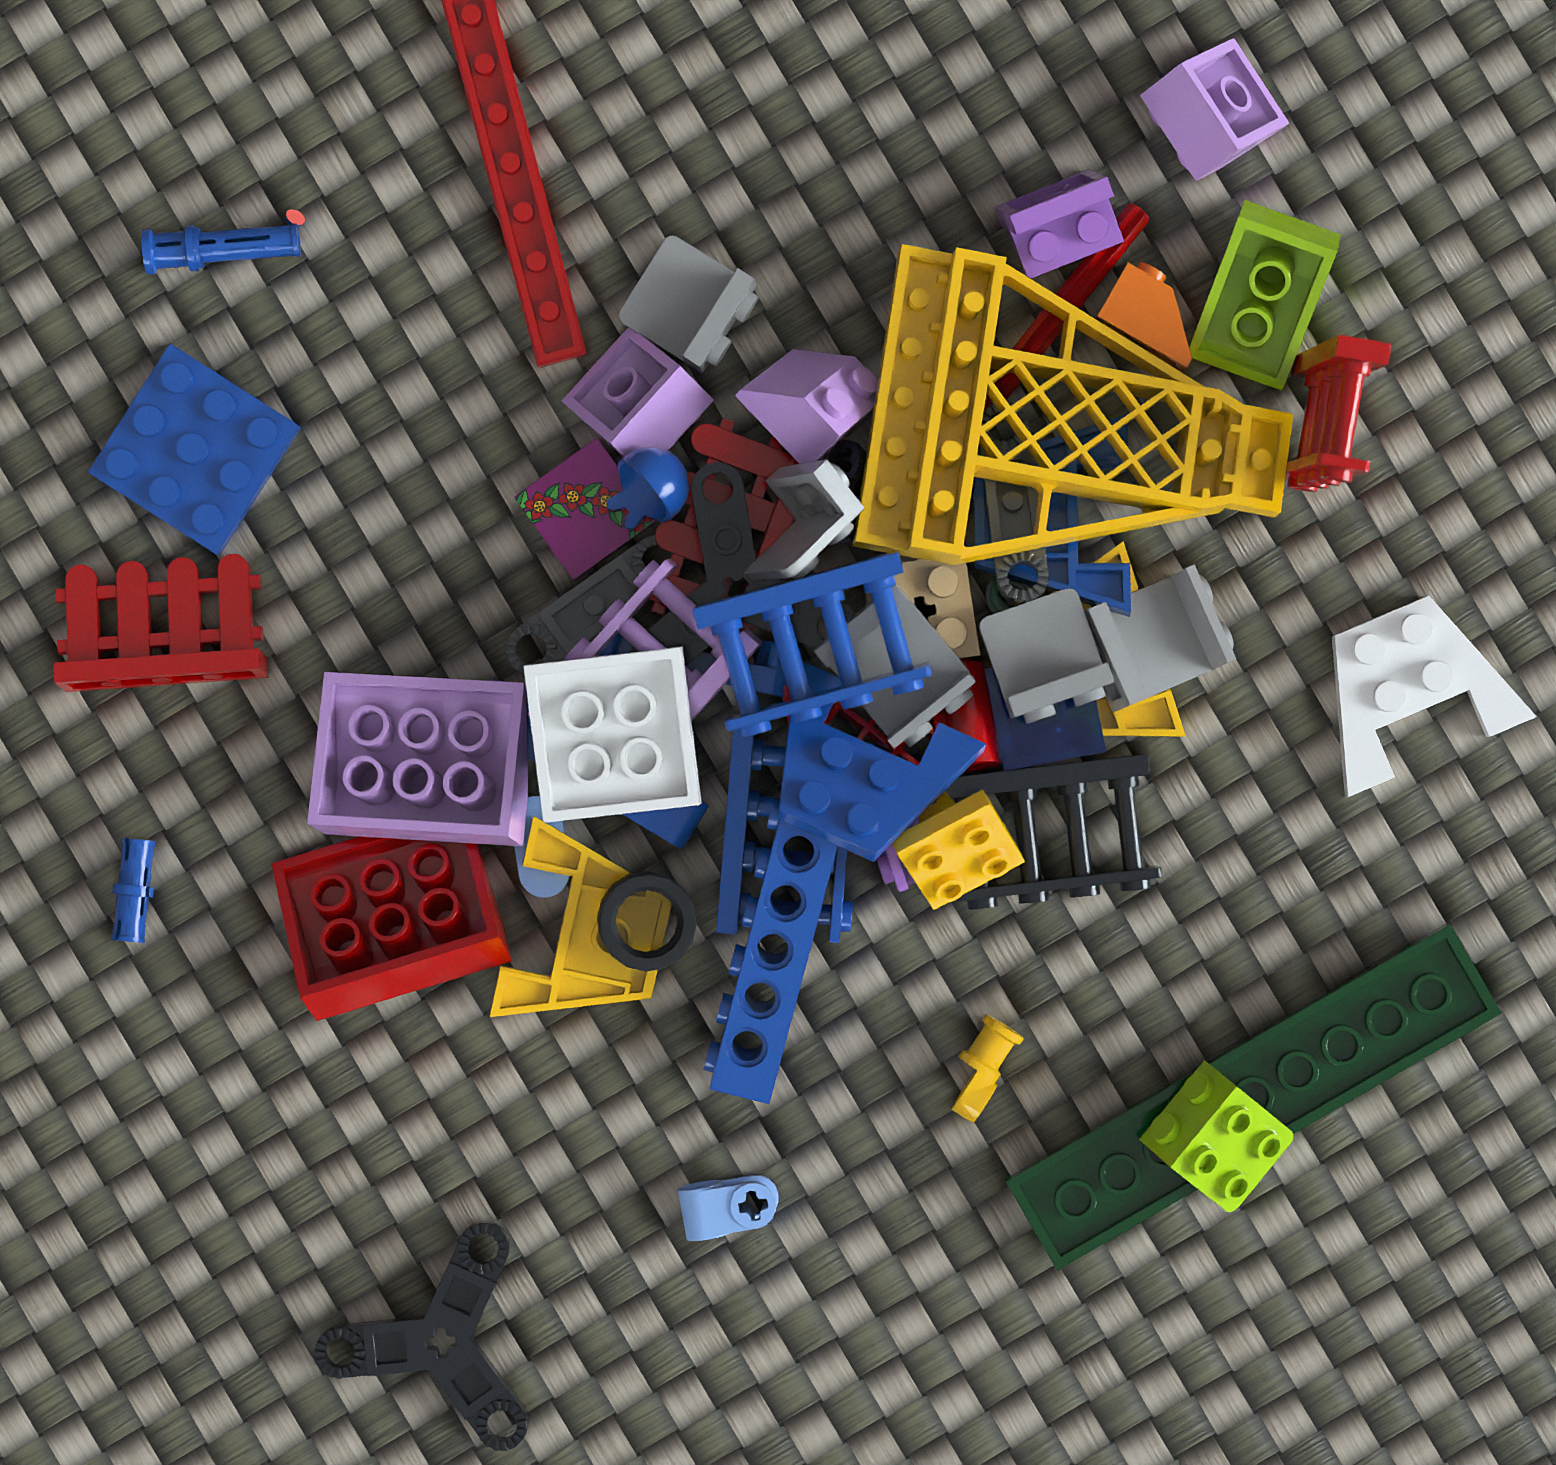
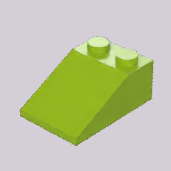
(1264, 295)

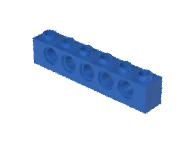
(754, 1071)

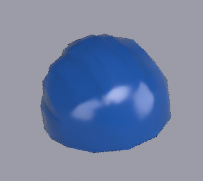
(652, 486)

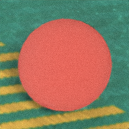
(294, 216)

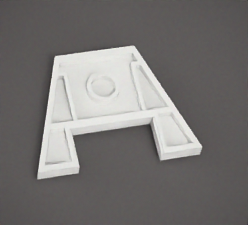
(1400, 668)

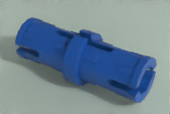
(133, 890)

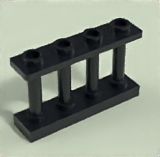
(1071, 783)

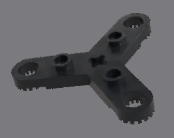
(727, 553)
(465, 1370)

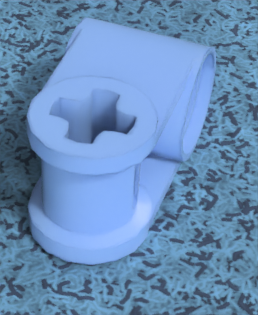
(717, 1209)

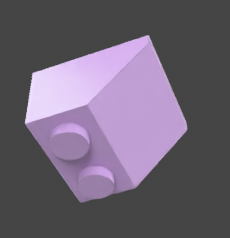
(1213, 109)
(637, 396)
(811, 401)

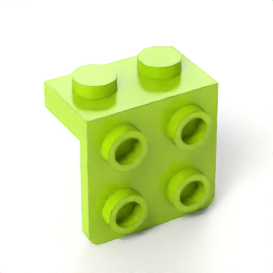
(1217, 1137)

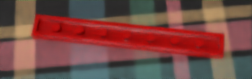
(515, 181)

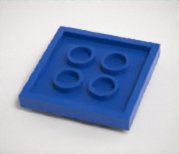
(194, 449)

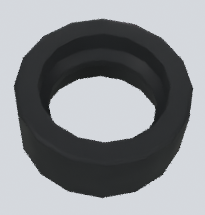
(666, 954)

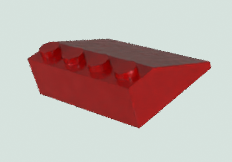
(386, 919)

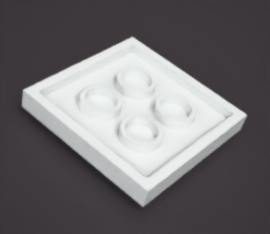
(612, 734)

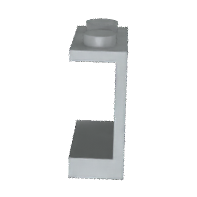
(1164, 641)
(907, 714)

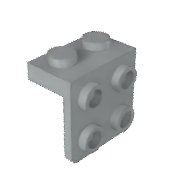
(689, 303)
(823, 513)
(1044, 655)

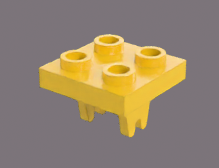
(957, 848)

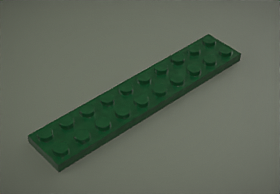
(1291, 1069)

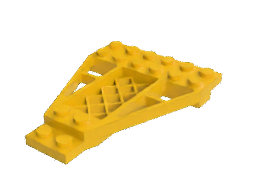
(934, 403)

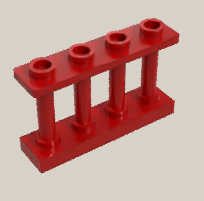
(1335, 382)

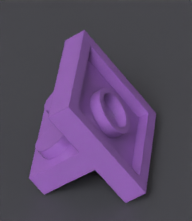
(1061, 222)

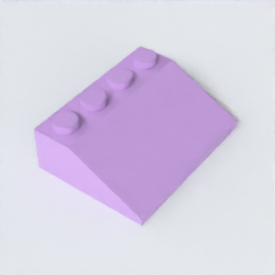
(421, 759)

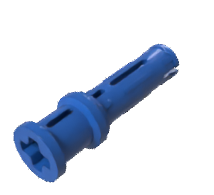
(195, 248)

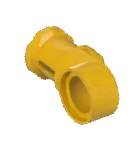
(985, 1057)

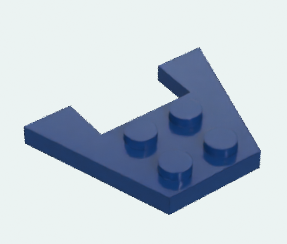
(1092, 581)
(856, 790)

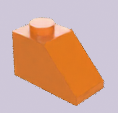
(1147, 314)

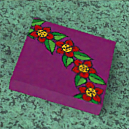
(573, 513)

